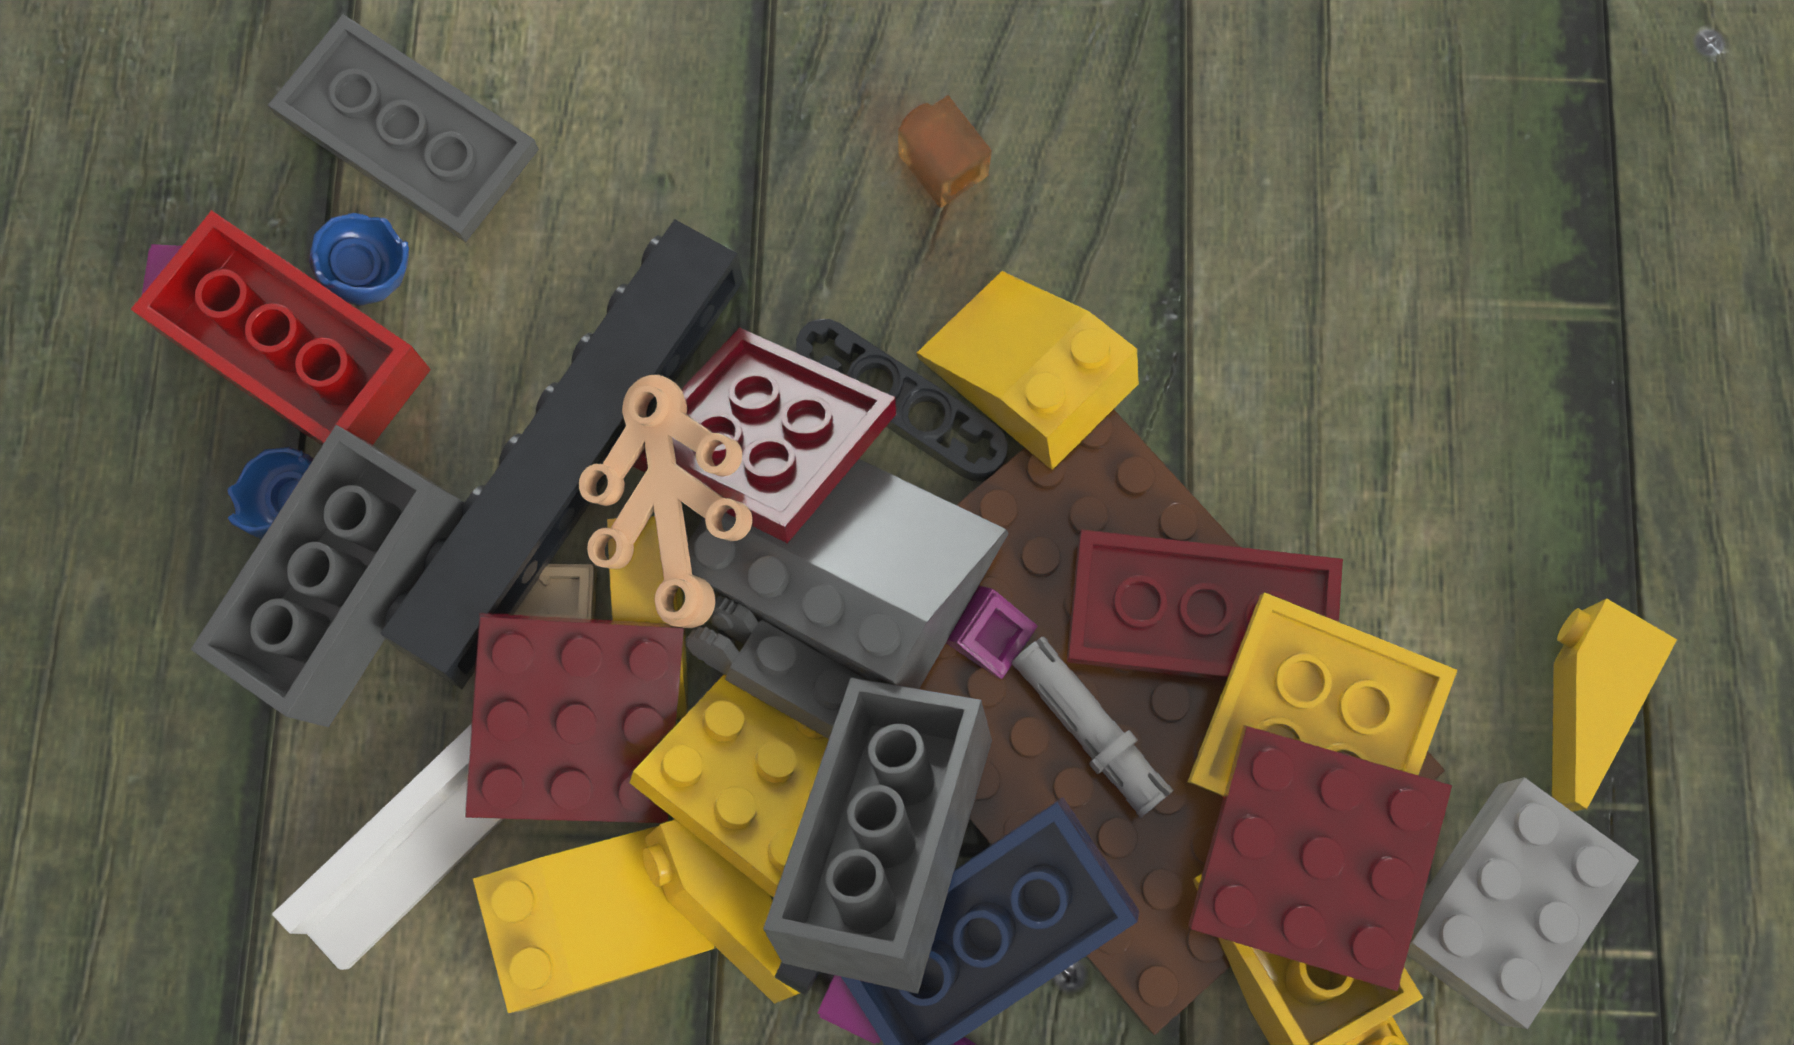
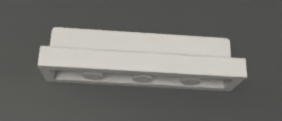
(389, 862)

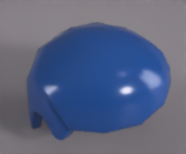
(359, 258)
(265, 488)

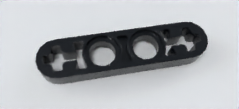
(910, 389)

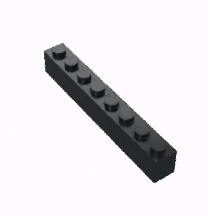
(534, 495)

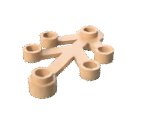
(662, 492)

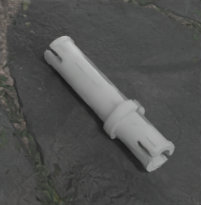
(1100, 736)

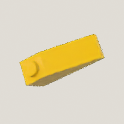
(1597, 692)
(716, 902)

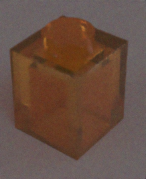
(943, 150)

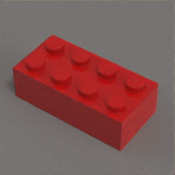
(280, 335)

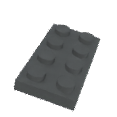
(404, 127)

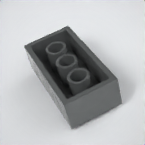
(324, 578)
(880, 835)

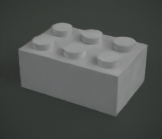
(1516, 902)

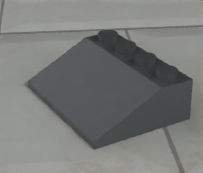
(865, 578)

